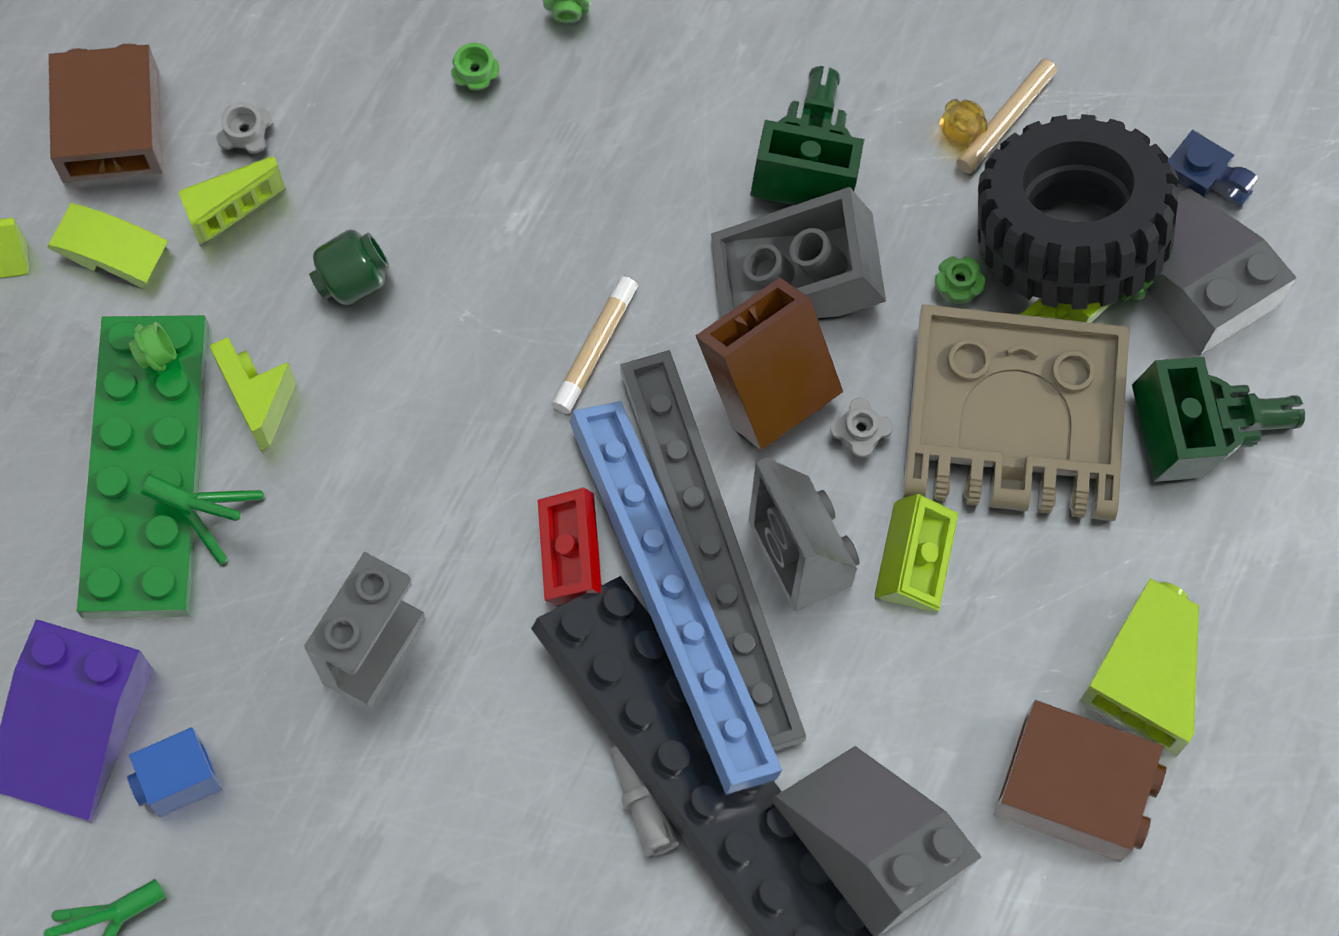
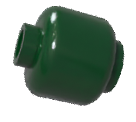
(349, 267)

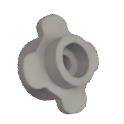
(241, 116)
(860, 442)

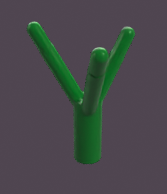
(202, 501)
(116, 912)

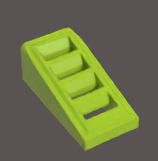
(230, 196)

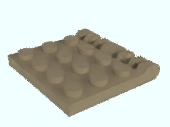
(1018, 401)

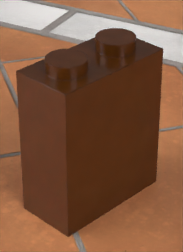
(105, 113)
(770, 363)
(1081, 781)

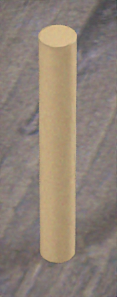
(1006, 116)

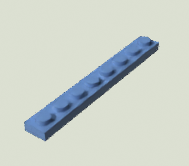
(675, 599)

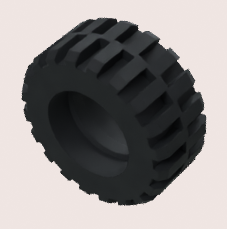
(1077, 259)

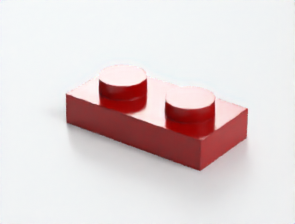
(569, 545)

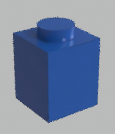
(173, 773)

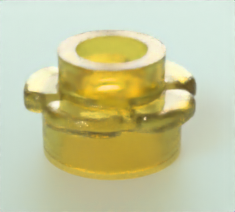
(963, 121)

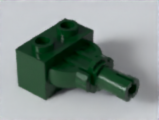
(807, 154)
(1199, 419)

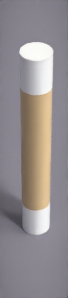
(594, 345)

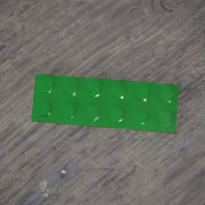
(143, 424)

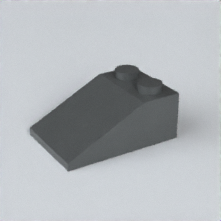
(815, 246)
(1217, 274)
(799, 534)
(876, 837)

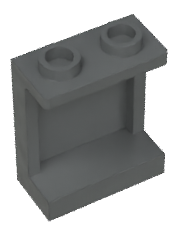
(364, 631)

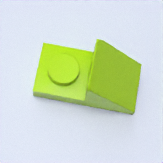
(260, 396)

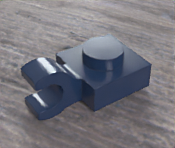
(1207, 167)

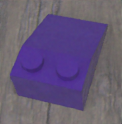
(68, 718)

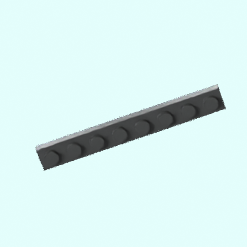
(709, 537)

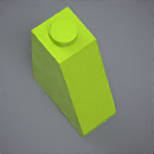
(1152, 668)

